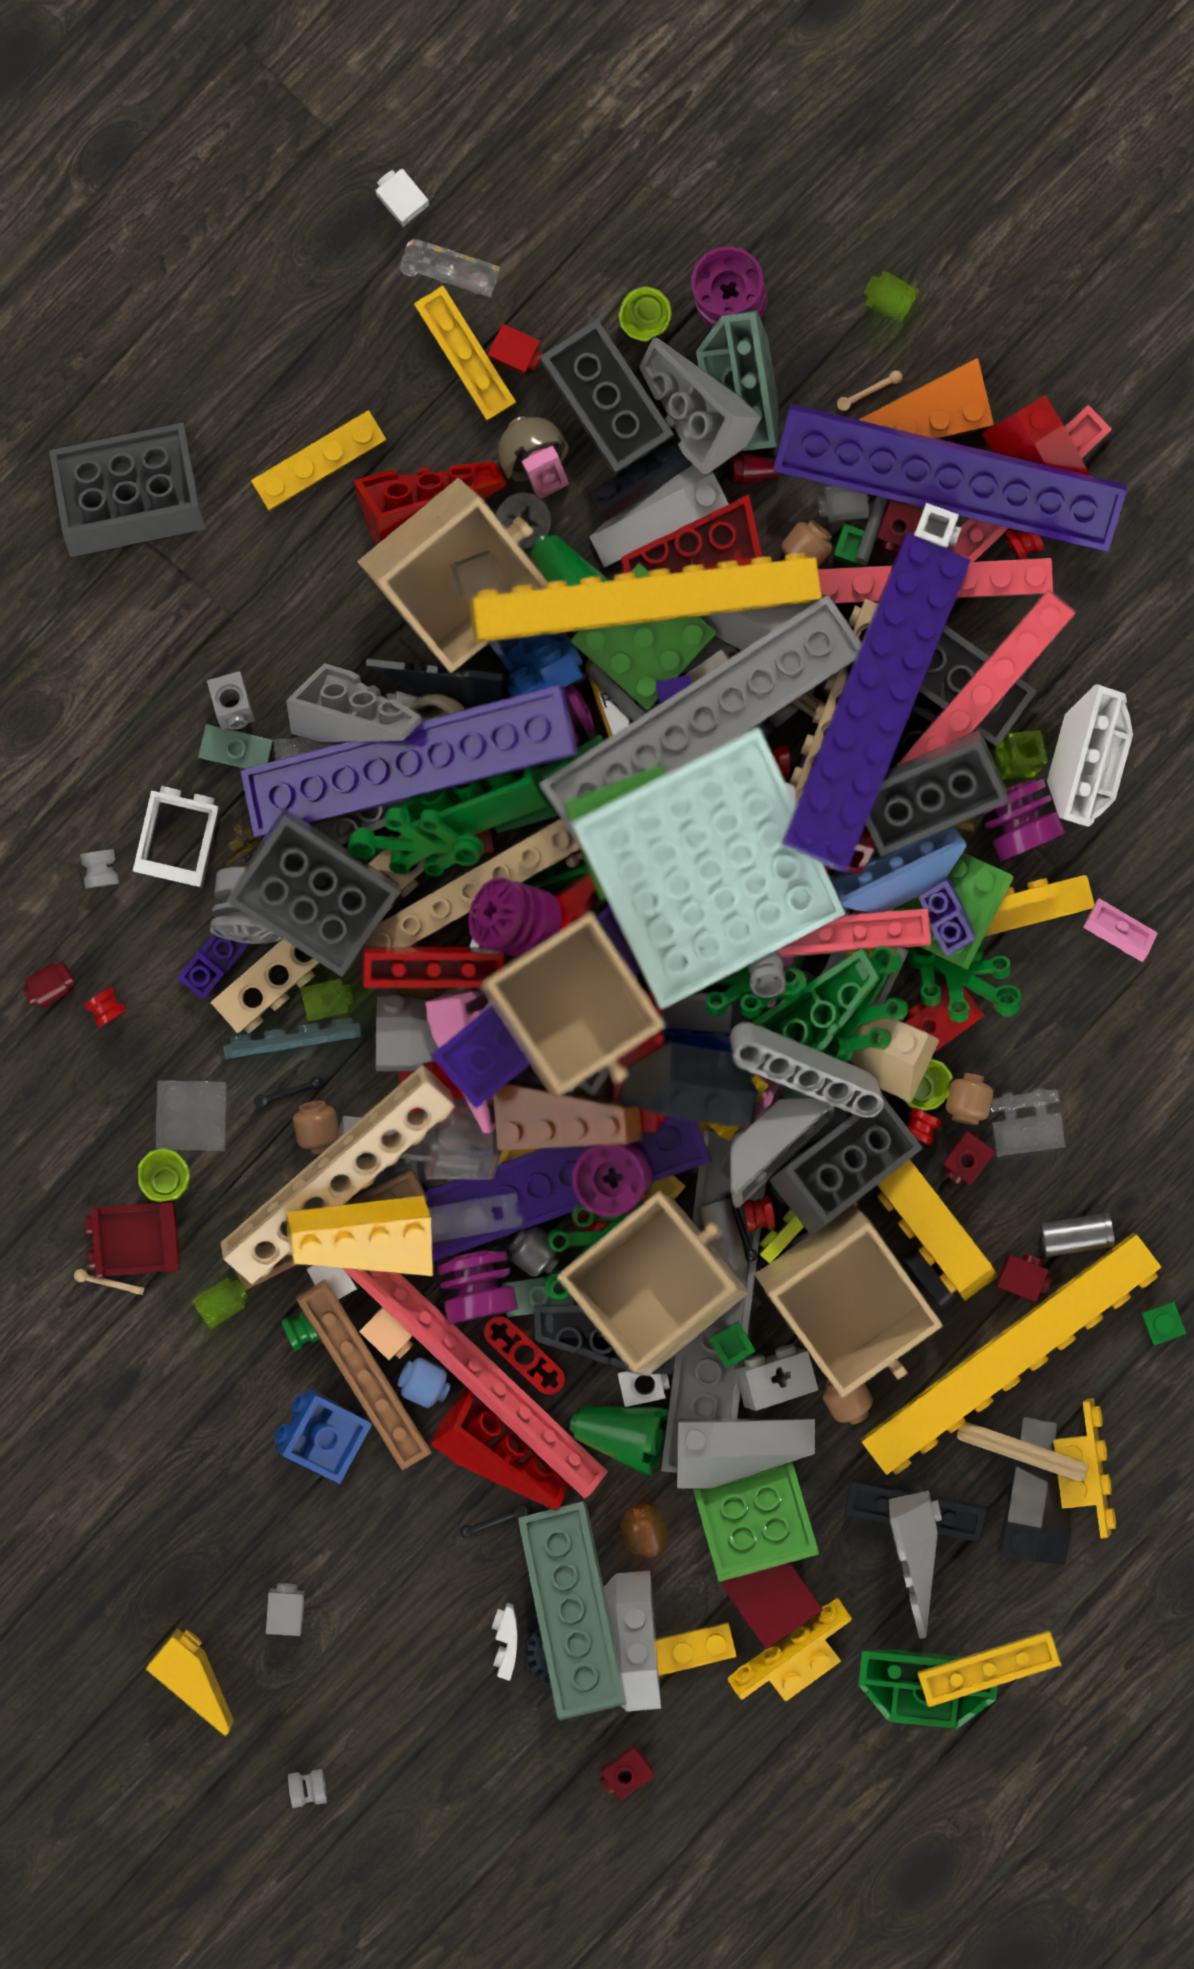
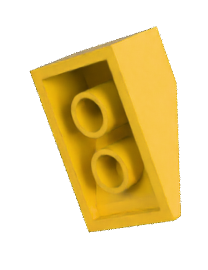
(188, 1674)

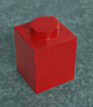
(515, 350)

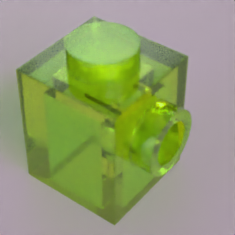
(1021, 755)
(327, 999)

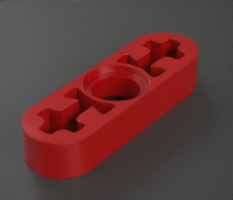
(549, 1366)

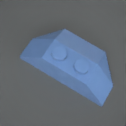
(900, 874)

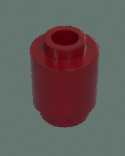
(48, 984)

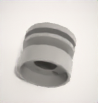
(232, 922)

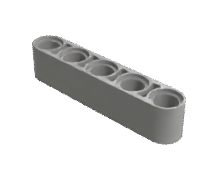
(806, 1070)

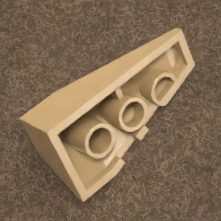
(902, 1062)

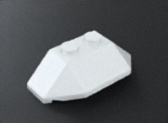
(1090, 755)

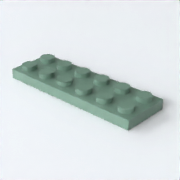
(572, 1611)

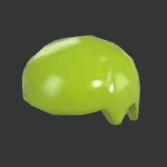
(645, 313)
(932, 1088)
(163, 1175)

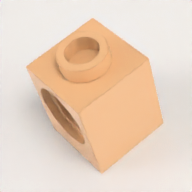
(387, 1334)

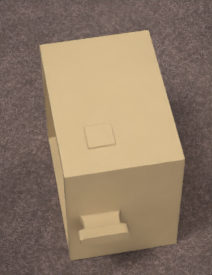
(416, 560)
(572, 1006)
(653, 1283)
(849, 1301)

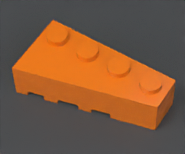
(941, 409)

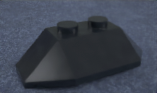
(691, 1085)

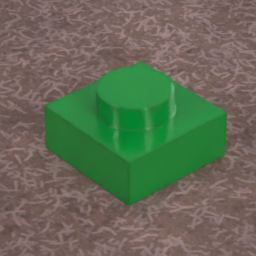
(848, 545)
(1163, 1323)
(732, 1344)

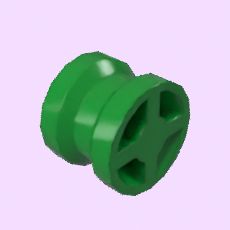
(299, 1330)

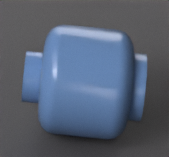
(423, 1382)

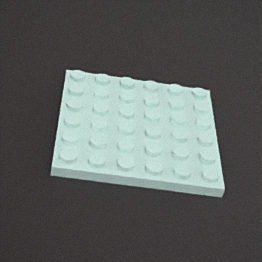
(703, 870)

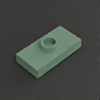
(234, 748)
(532, 1293)

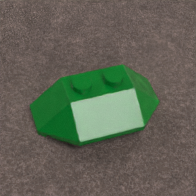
(895, 1689)

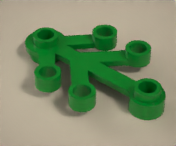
(459, 849)
(958, 976)
(741, 986)
(864, 1014)
(578, 1238)

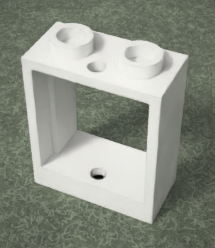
(172, 797)

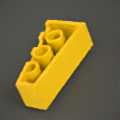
(937, 1231)
(364, 1236)

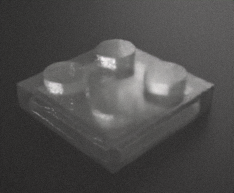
(191, 1115)

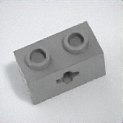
(794, 1380)

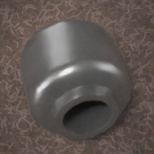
(532, 1251)

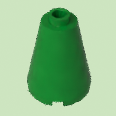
(560, 562)
(623, 1433)

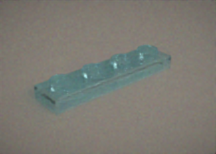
(277, 1039)

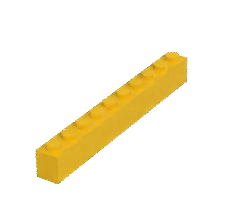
(644, 599)
(1011, 1353)

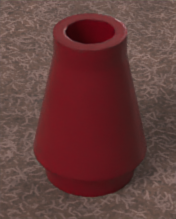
(751, 468)

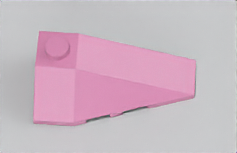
(446, 1018)

